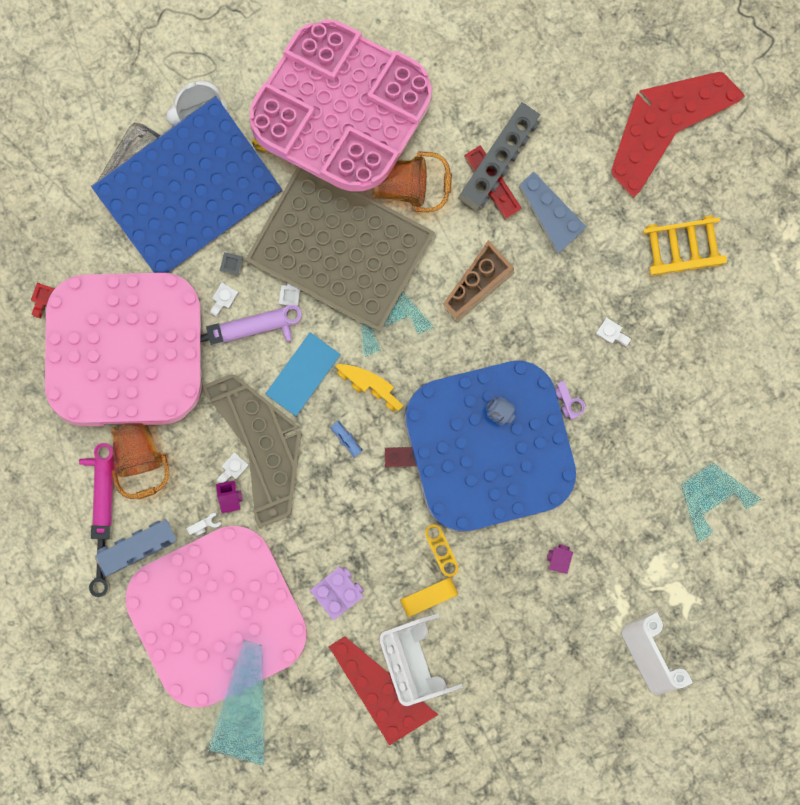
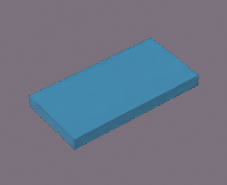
(303, 374)

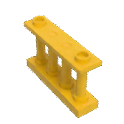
(677, 263)

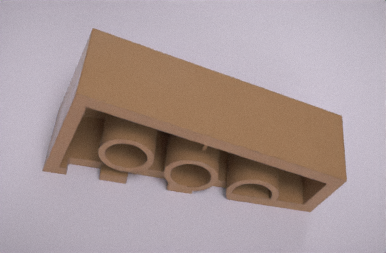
(480, 280)

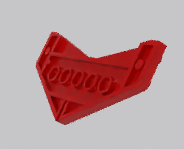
(654, 126)

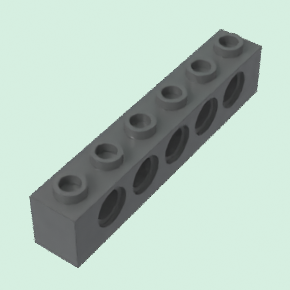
(523, 115)

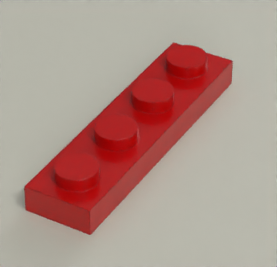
(502, 195)

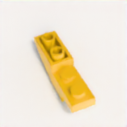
(364, 379)

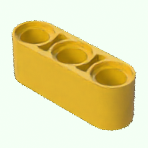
(441, 560)
(429, 597)

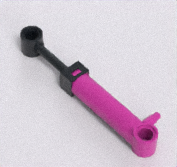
(102, 507)

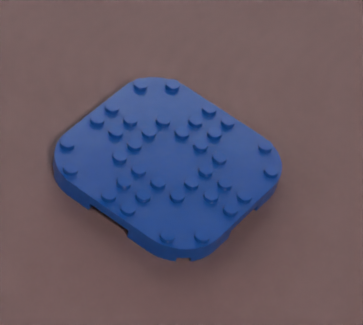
(485, 471)

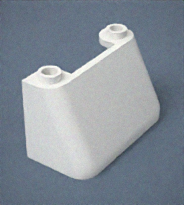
(649, 659)

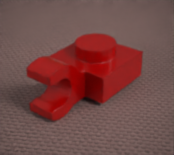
(40, 297)

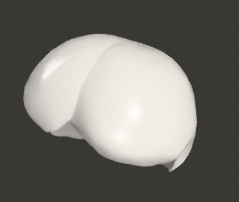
(190, 99)

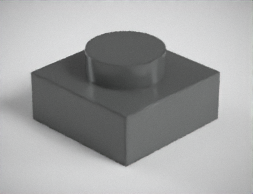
(231, 263)

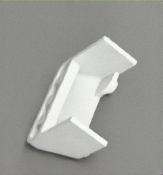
(408, 663)

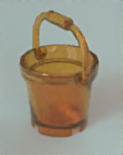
(408, 182)
(136, 454)

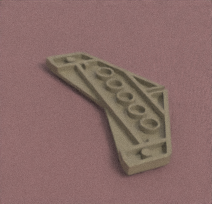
(271, 454)

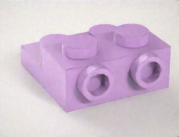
(337, 592)

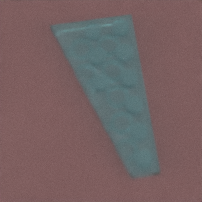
(241, 715)

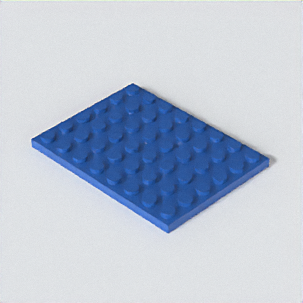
(186, 187)

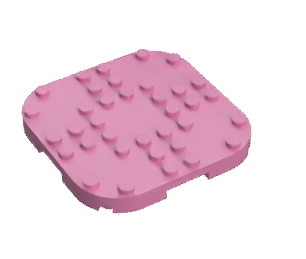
(340, 105)
(123, 349)
(204, 603)

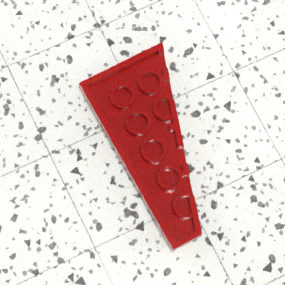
(378, 692)

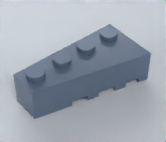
(551, 213)
(135, 548)

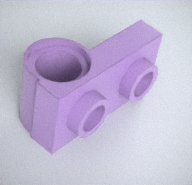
(562, 393)

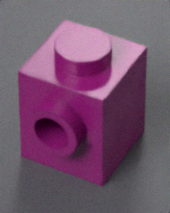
(228, 496)
(560, 559)

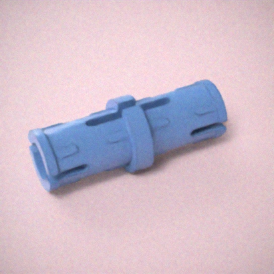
(346, 439)

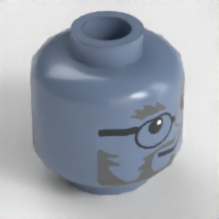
(500, 411)

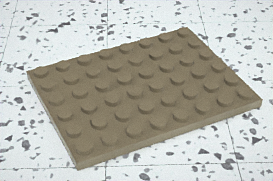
(340, 248)

